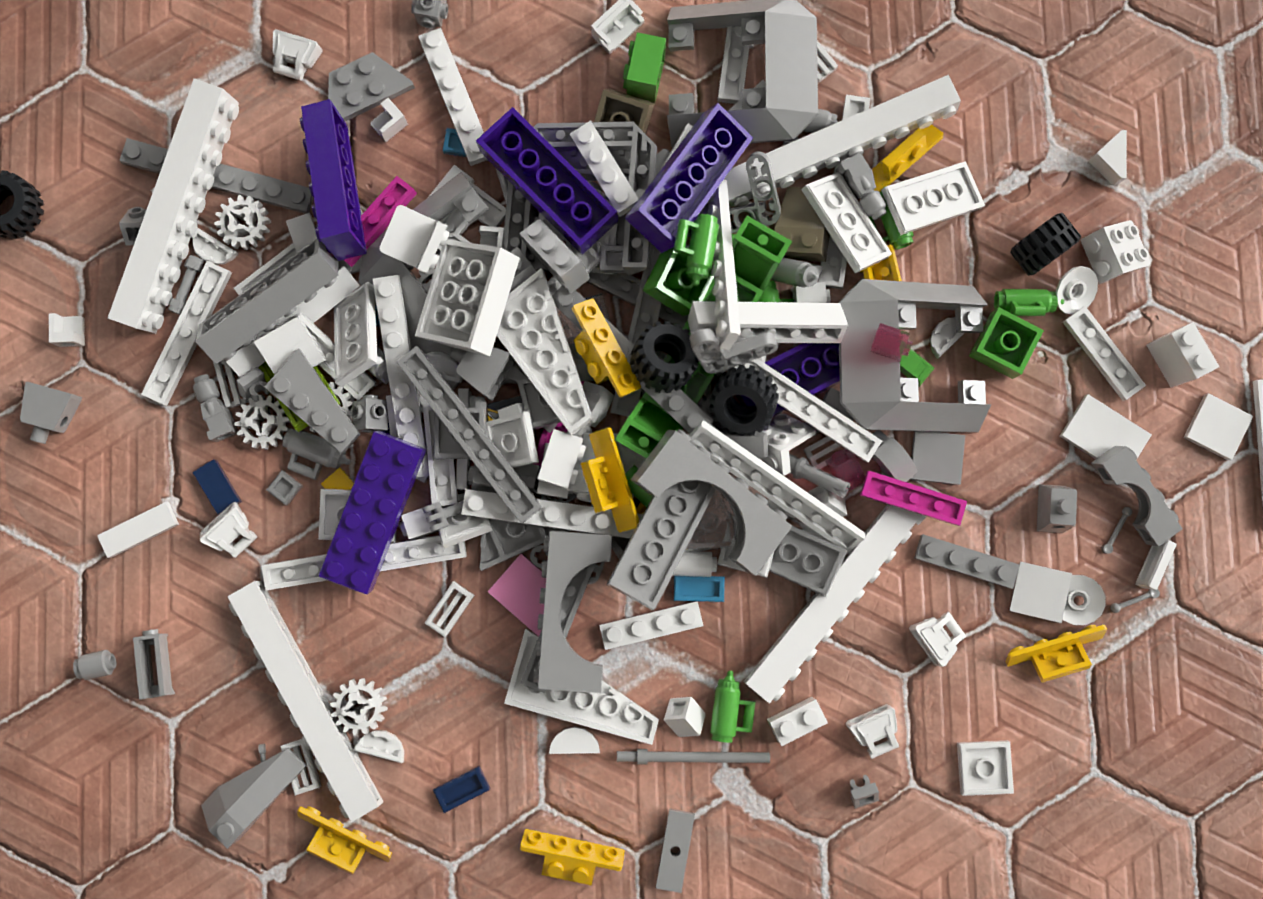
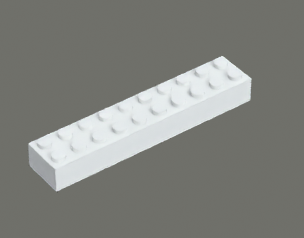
(174, 207)

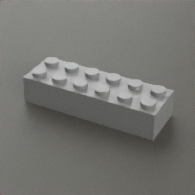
(267, 302)

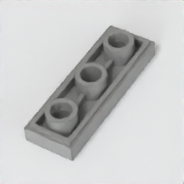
(673, 865)

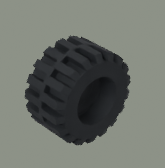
(25, 209)
(1045, 244)
(652, 369)
(735, 415)

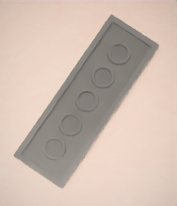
(660, 541)

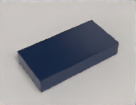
(216, 486)
(461, 789)

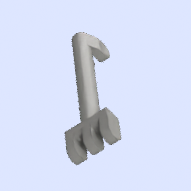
(441, 514)

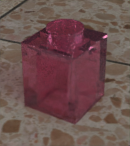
(891, 342)
(846, 467)

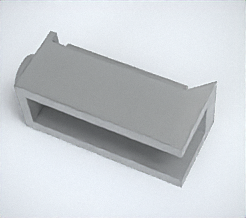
(144, 665)

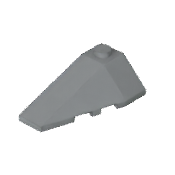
(243, 799)

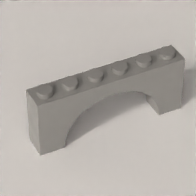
(757, 525)
(559, 664)

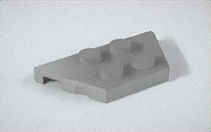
(365, 85)
(510, 540)

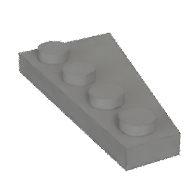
(309, 398)

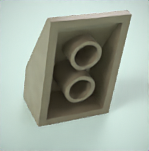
(621, 107)
(803, 227)

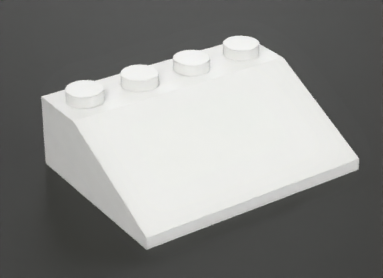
(467, 296)

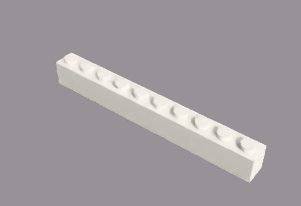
(848, 138)
(821, 612)
(305, 700)

